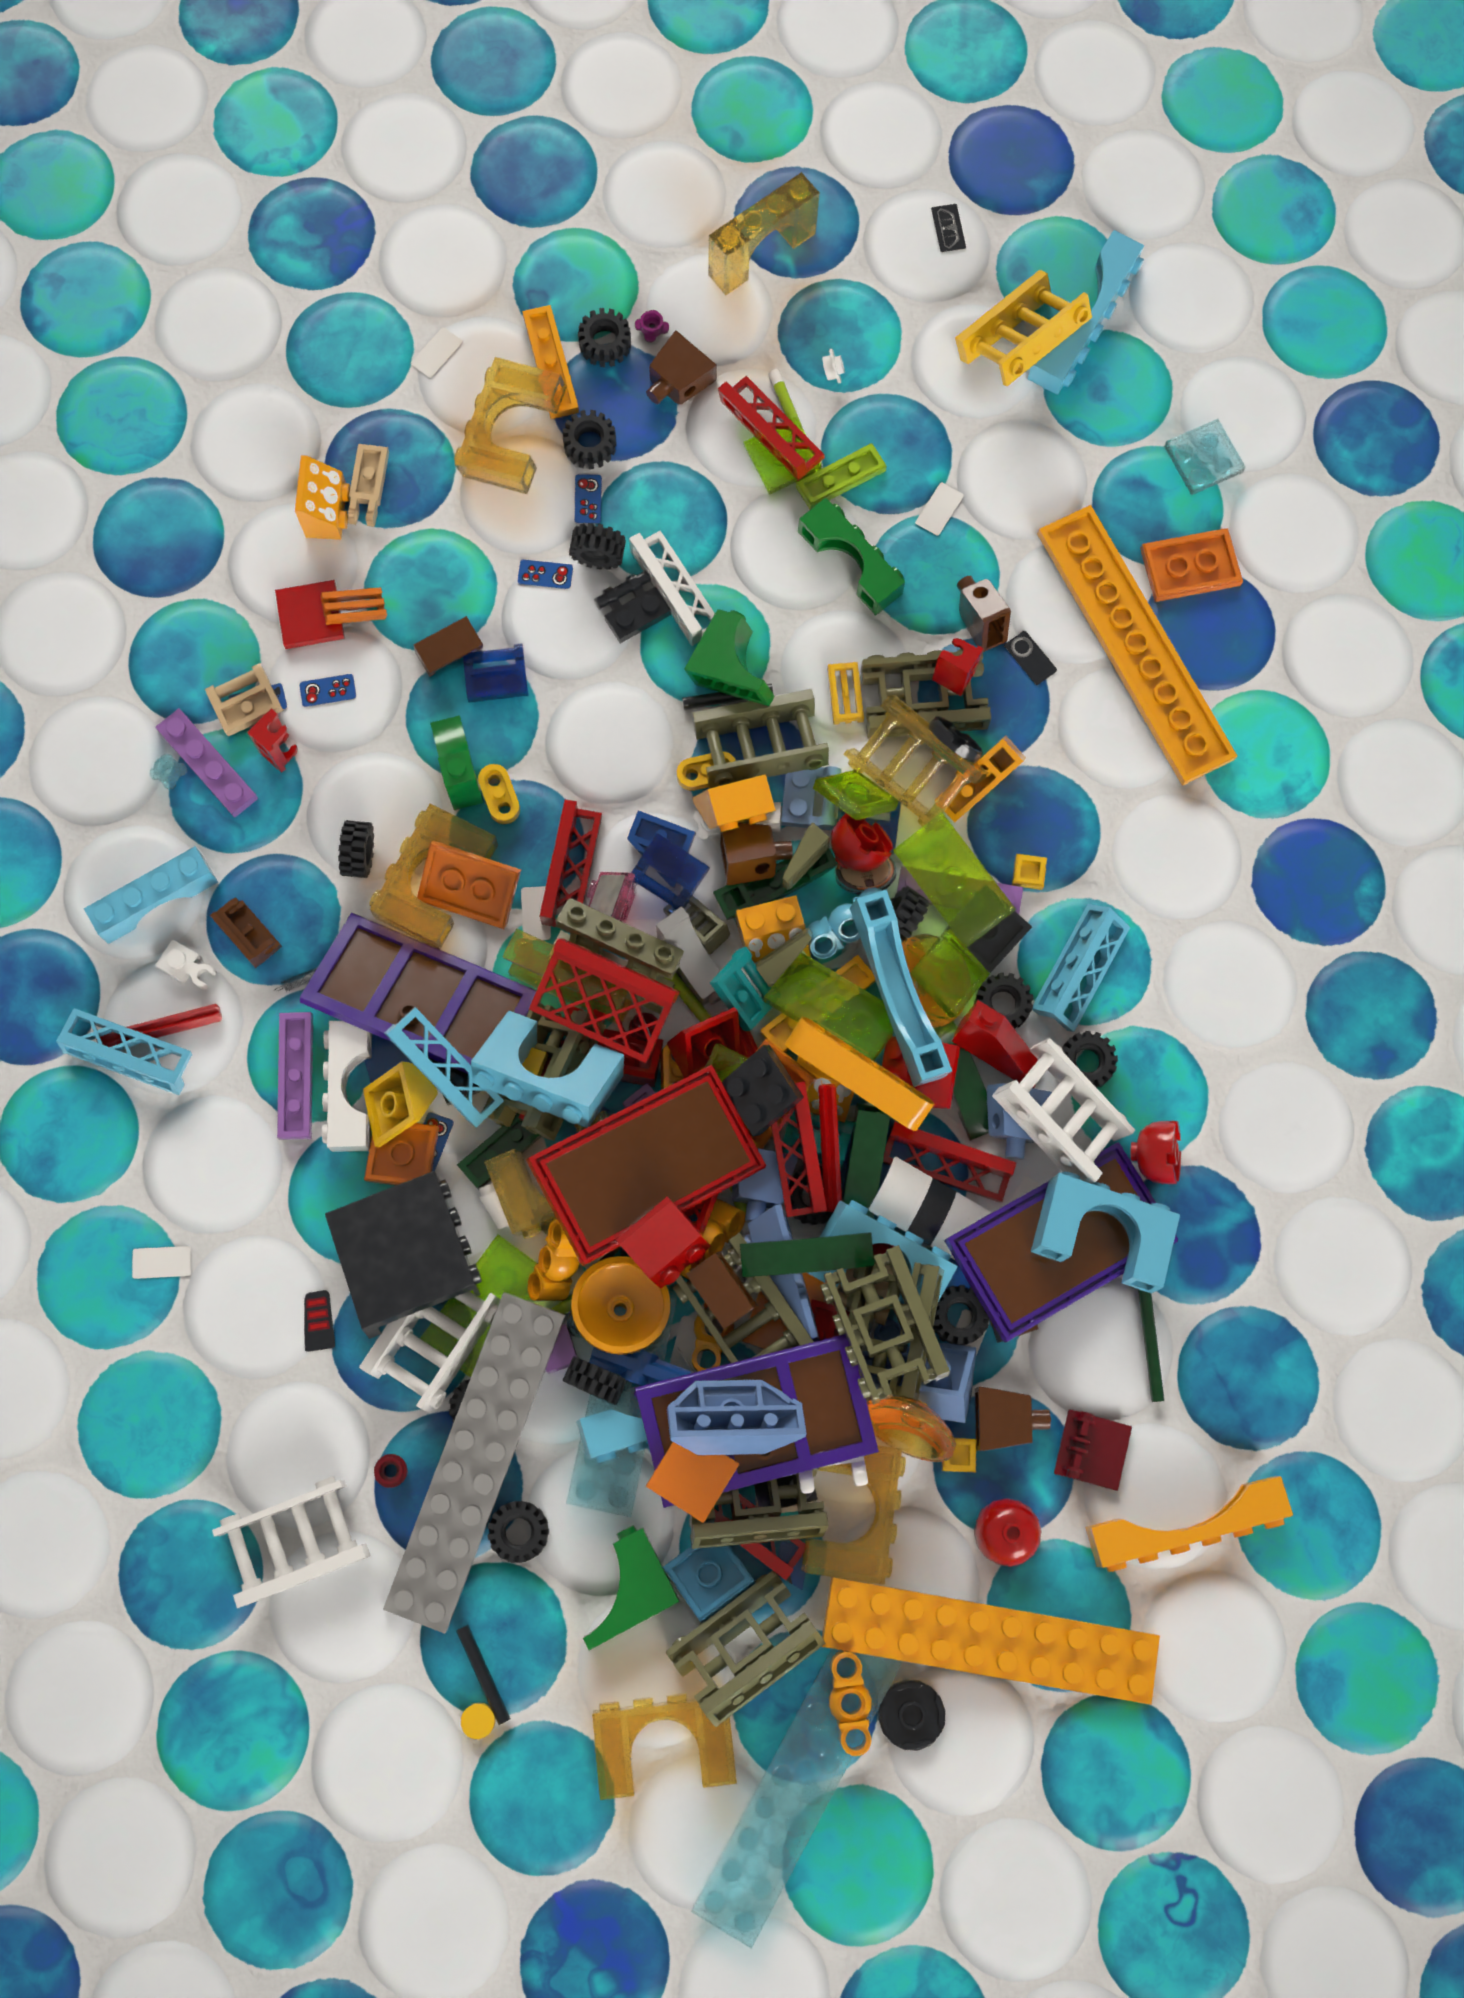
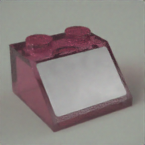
(613, 894)

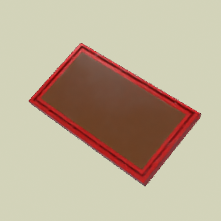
(671, 1144)

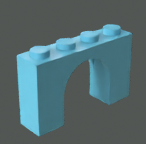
(571, 1097)
(853, 1220)
(1148, 1227)

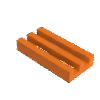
(373, 594)

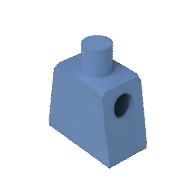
(1003, 1126)
(764, 1187)

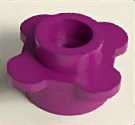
(649, 318)

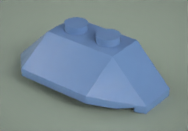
(734, 1418)

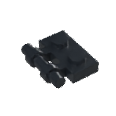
(637, 613)

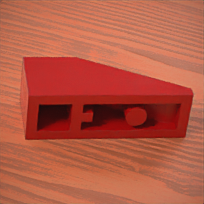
(994, 1041)

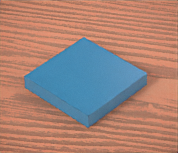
(709, 1578)

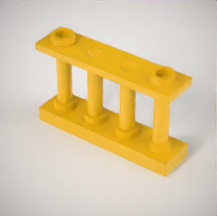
(1011, 311)

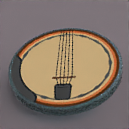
(857, 882)

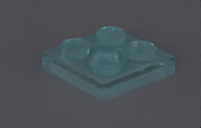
(1204, 456)

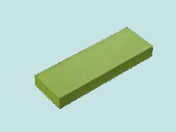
(841, 476)

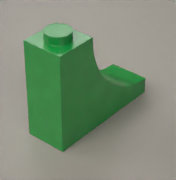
(721, 660)
(456, 763)
(642, 1587)

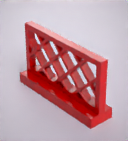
(616, 974)

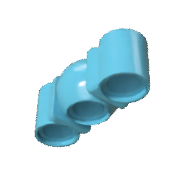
(834, 929)

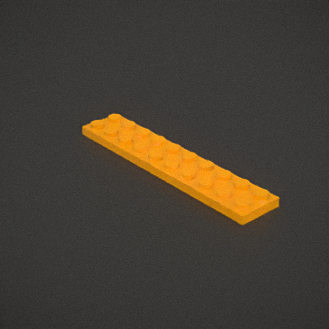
(1137, 645)
(990, 1640)

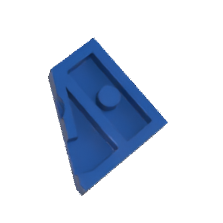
(647, 826)

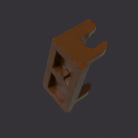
(447, 645)
(246, 931)
(721, 1289)

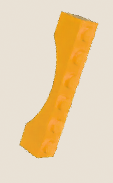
(1252, 1505)

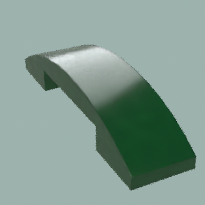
(766, 890)
(968, 1089)
(806, 1255)

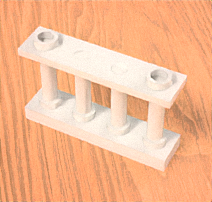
(1037, 1119)
(400, 1333)
(316, 1564)

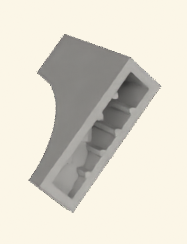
(696, 965)

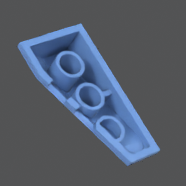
(775, 1227)
(950, 1395)

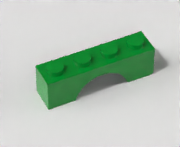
(828, 529)

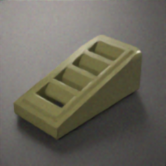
(810, 849)
(713, 933)
(776, 962)

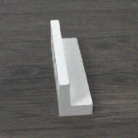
(681, 612)

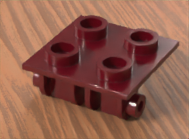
(1093, 1449)

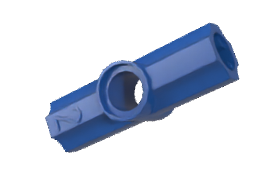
(638, 1368)

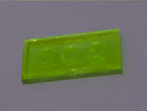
(954, 880)
(833, 1003)
(501, 1270)

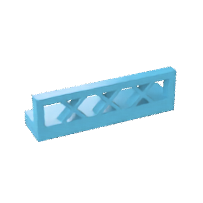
(1078, 961)
(120, 1062)
(434, 1075)

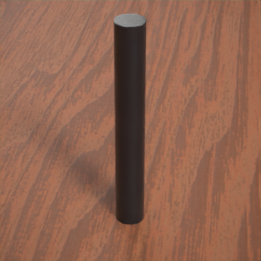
(711, 699)
(483, 1674)

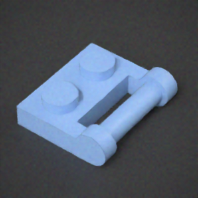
(799, 799)

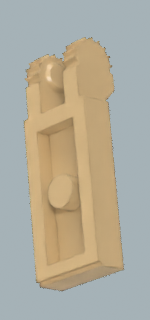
(367, 482)

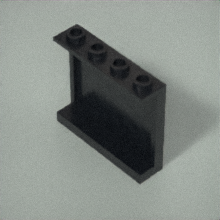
(402, 1251)

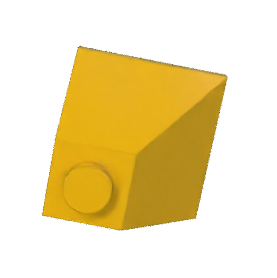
(397, 1101)

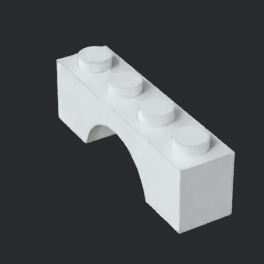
(345, 1126)

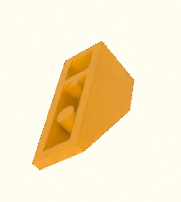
(999, 763)

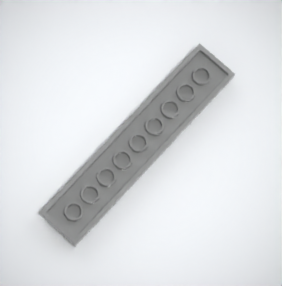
(474, 1462)

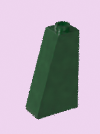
(865, 1155)

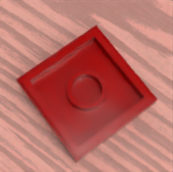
(303, 615)

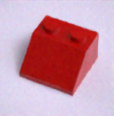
(938, 1091)
(664, 1243)

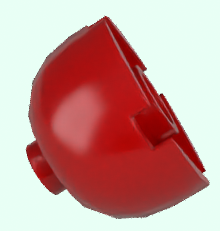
(859, 844)
(1158, 1152)
(1007, 1532)

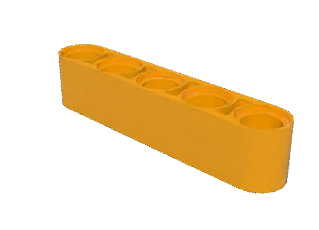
(859, 1073)

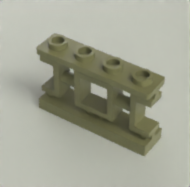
(921, 668)
(599, 932)
(563, 1062)
(929, 1296)
(908, 1316)
(761, 1523)
(757, 1669)

